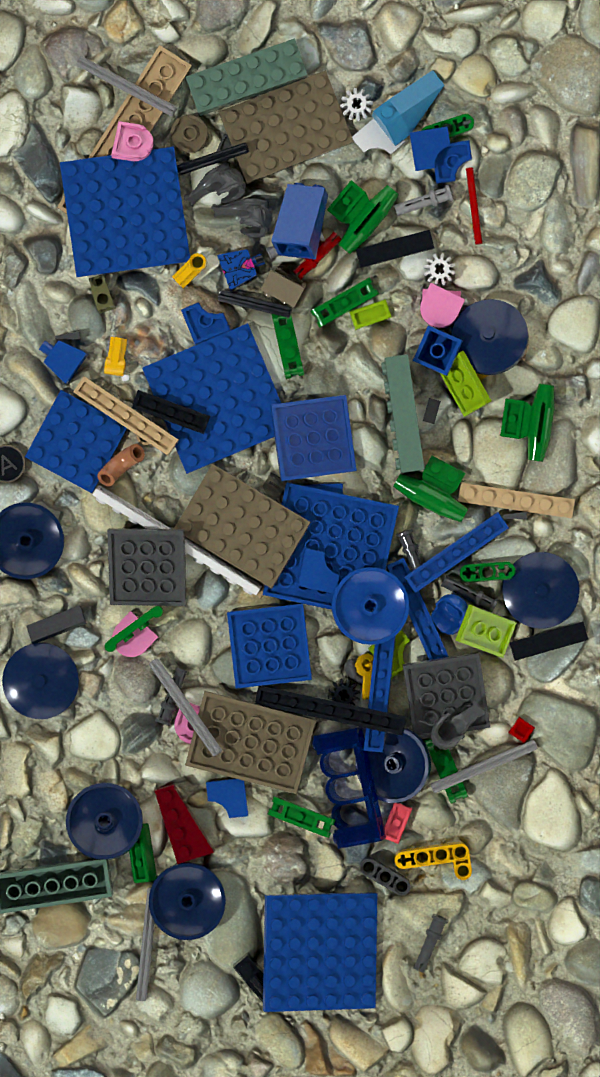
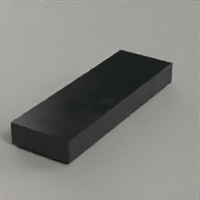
(56, 624)

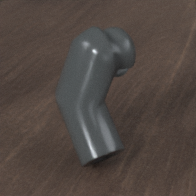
(351, 672)

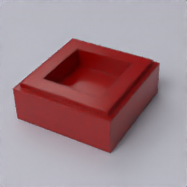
(521, 729)

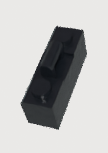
(251, 973)

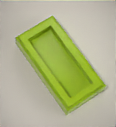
(370, 314)

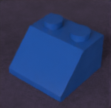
(437, 350)

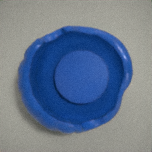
(449, 613)

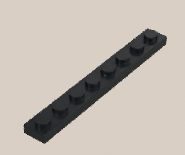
(331, 710)

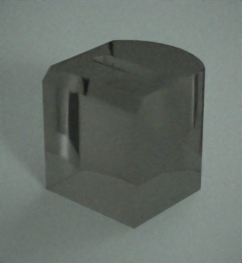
(274, 485)

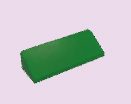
(143, 858)

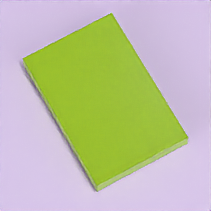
(465, 385)
(485, 631)

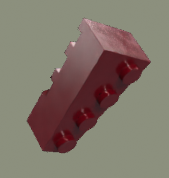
(182, 827)

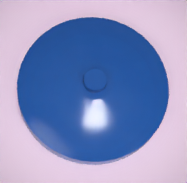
(370, 605)

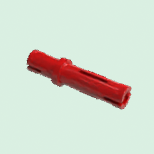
(309, 264)

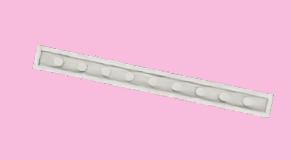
(200, 554)

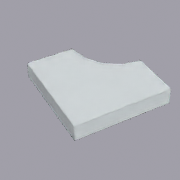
(373, 137)

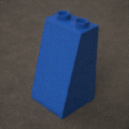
(300, 221)

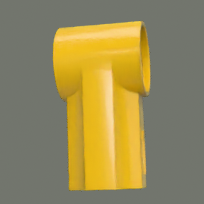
(188, 271)
(116, 359)

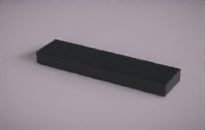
(395, 249)
(170, 412)
(548, 641)

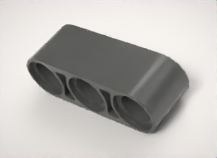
(375, 873)

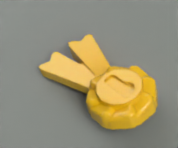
(364, 668)

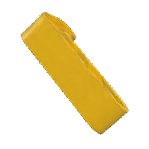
(458, 861)

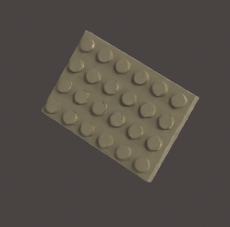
(286, 126)
(242, 526)
(255, 742)

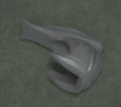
(221, 180)
(252, 213)
(449, 732)

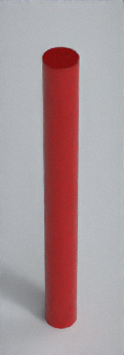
(474, 206)

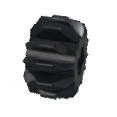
(350, 692)

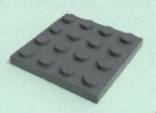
(147, 567)
(444, 688)

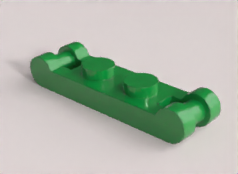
(344, 302)
(288, 346)
(140, 623)
(445, 766)
(301, 817)

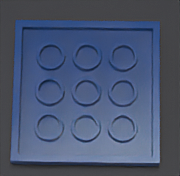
(313, 437)
(76, 441)
(269, 645)

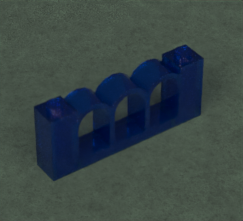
(350, 834)

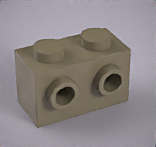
(283, 287)

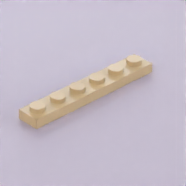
(126, 416)
(516, 500)

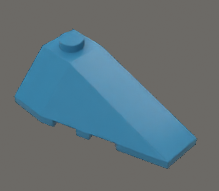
(405, 110)

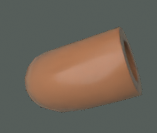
(120, 464)

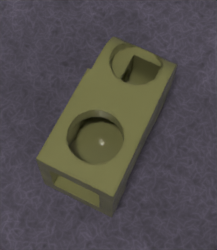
(101, 294)

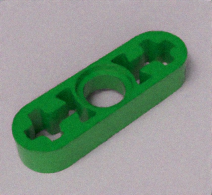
(459, 119)
(473, 578)

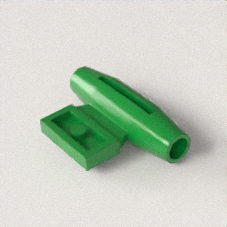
(362, 214)
(530, 421)
(434, 489)

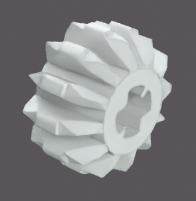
(363, 105)
(432, 269)

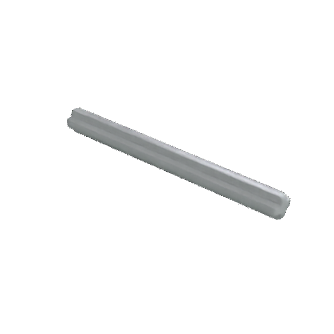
(126, 86)
(185, 707)
(484, 766)
(146, 950)

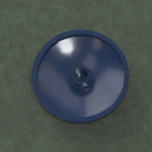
(492, 336)
(29, 540)
(541, 591)
(40, 680)
(402, 767)
(104, 821)
(187, 901)

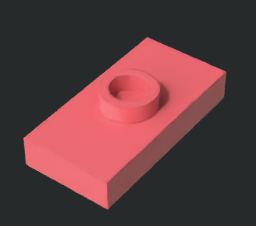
(396, 822)

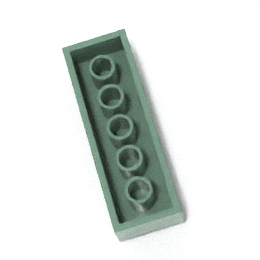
(246, 77)
(404, 414)
(55, 885)

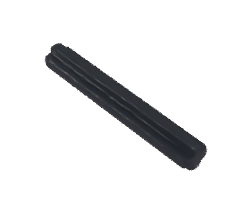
(212, 158)
(254, 303)

